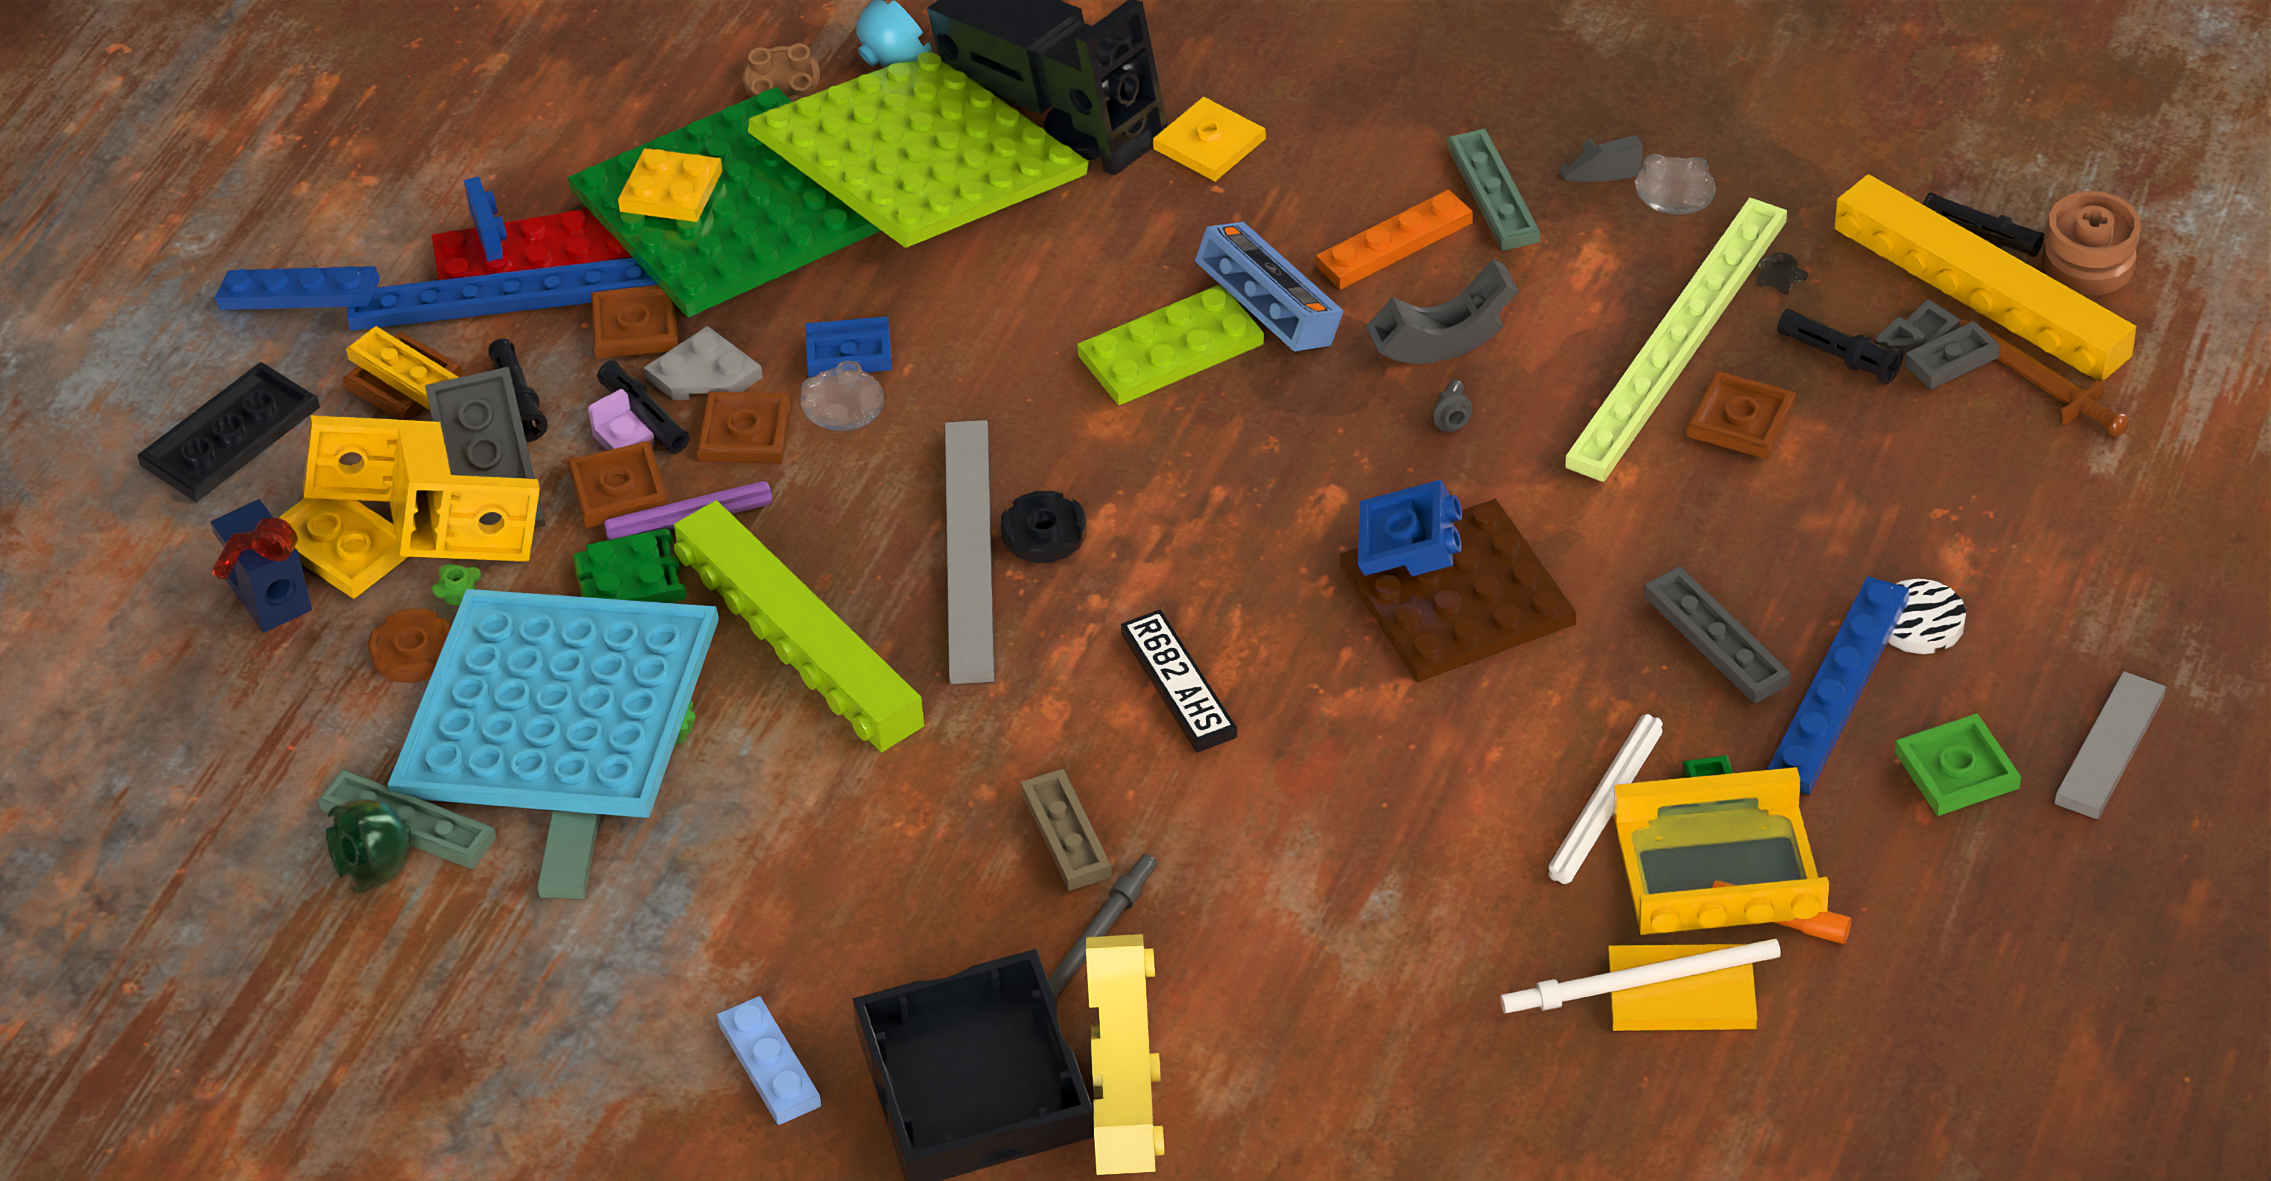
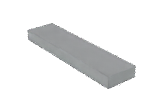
(2110, 745)

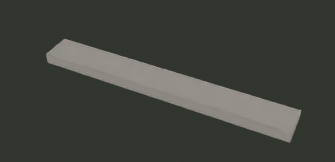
(969, 553)

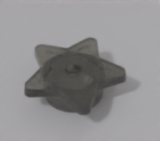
(1780, 271)

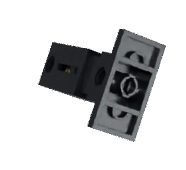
(1049, 57)

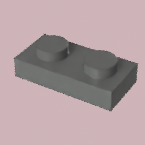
(1952, 355)

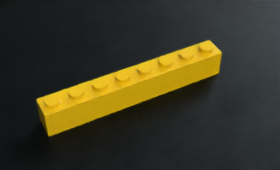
(1985, 278)

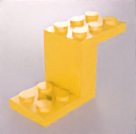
(429, 507)

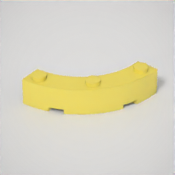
(1122, 1055)

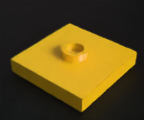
(1209, 138)

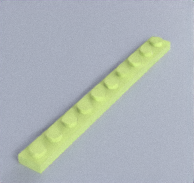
(1675, 340)

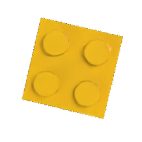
(670, 185)

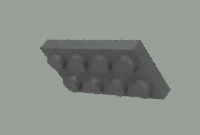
(483, 429)

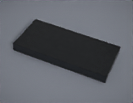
(228, 431)

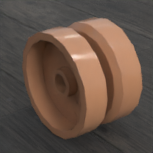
(2092, 242)

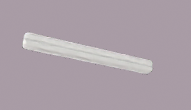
(1601, 804)

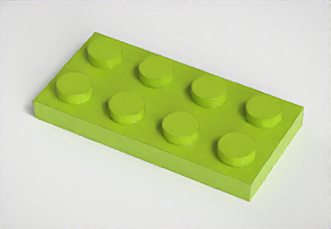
(1170, 344)

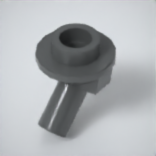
(1452, 408)

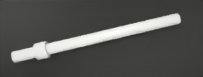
(1551, 993)

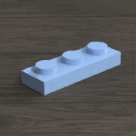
(769, 1060)

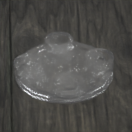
(1675, 184)
(842, 398)

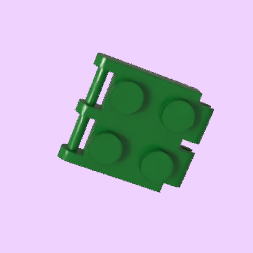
(630, 569)

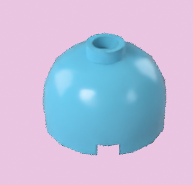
(888, 34)

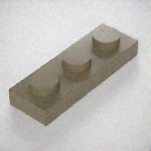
(1066, 829)

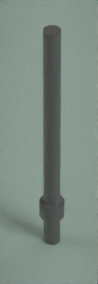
(1122, 896)

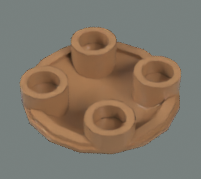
(783, 67)

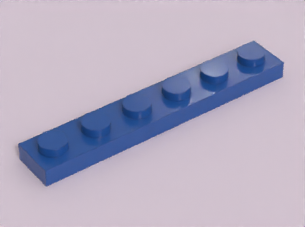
(1840, 680)

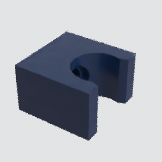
(267, 588)

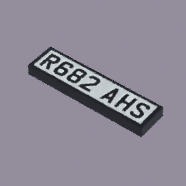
(1178, 681)

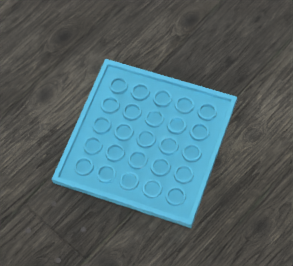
(555, 703)

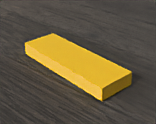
(397, 364)

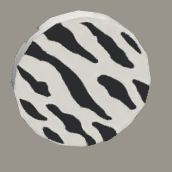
(1930, 618)

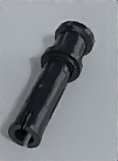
(1857, 351)
(503, 356)

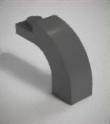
(1447, 329)

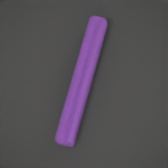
(665, 516)

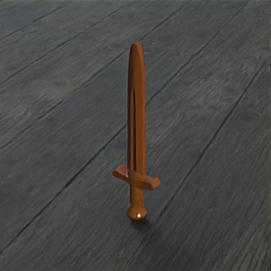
(2076, 399)

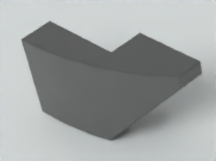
(1606, 162)
(1920, 328)

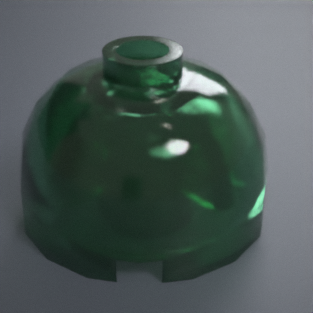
(368, 843)

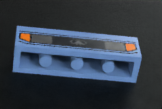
(1269, 286)

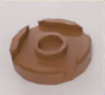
(408, 645)

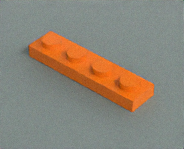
(1394, 239)

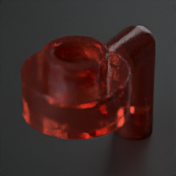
(270, 538)

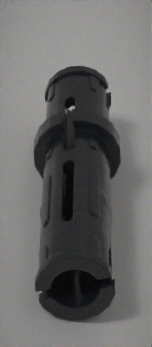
(1996, 229)
(644, 407)

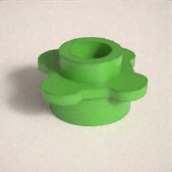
(454, 582)

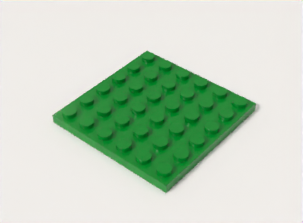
(754, 226)

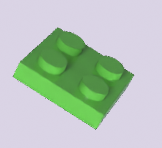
(1957, 764)

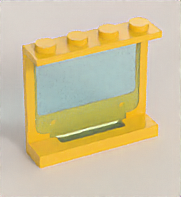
(1719, 829)

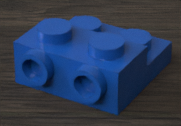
(1409, 530)

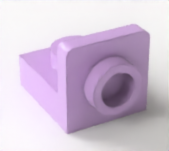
(616, 424)

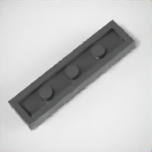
(1717, 635)

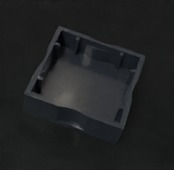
(973, 1068)

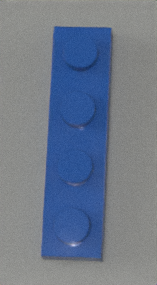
(297, 288)

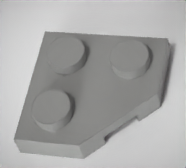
(703, 365)

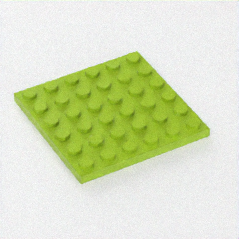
(917, 148)

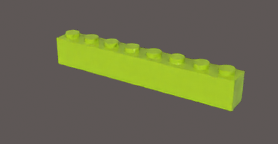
(799, 626)

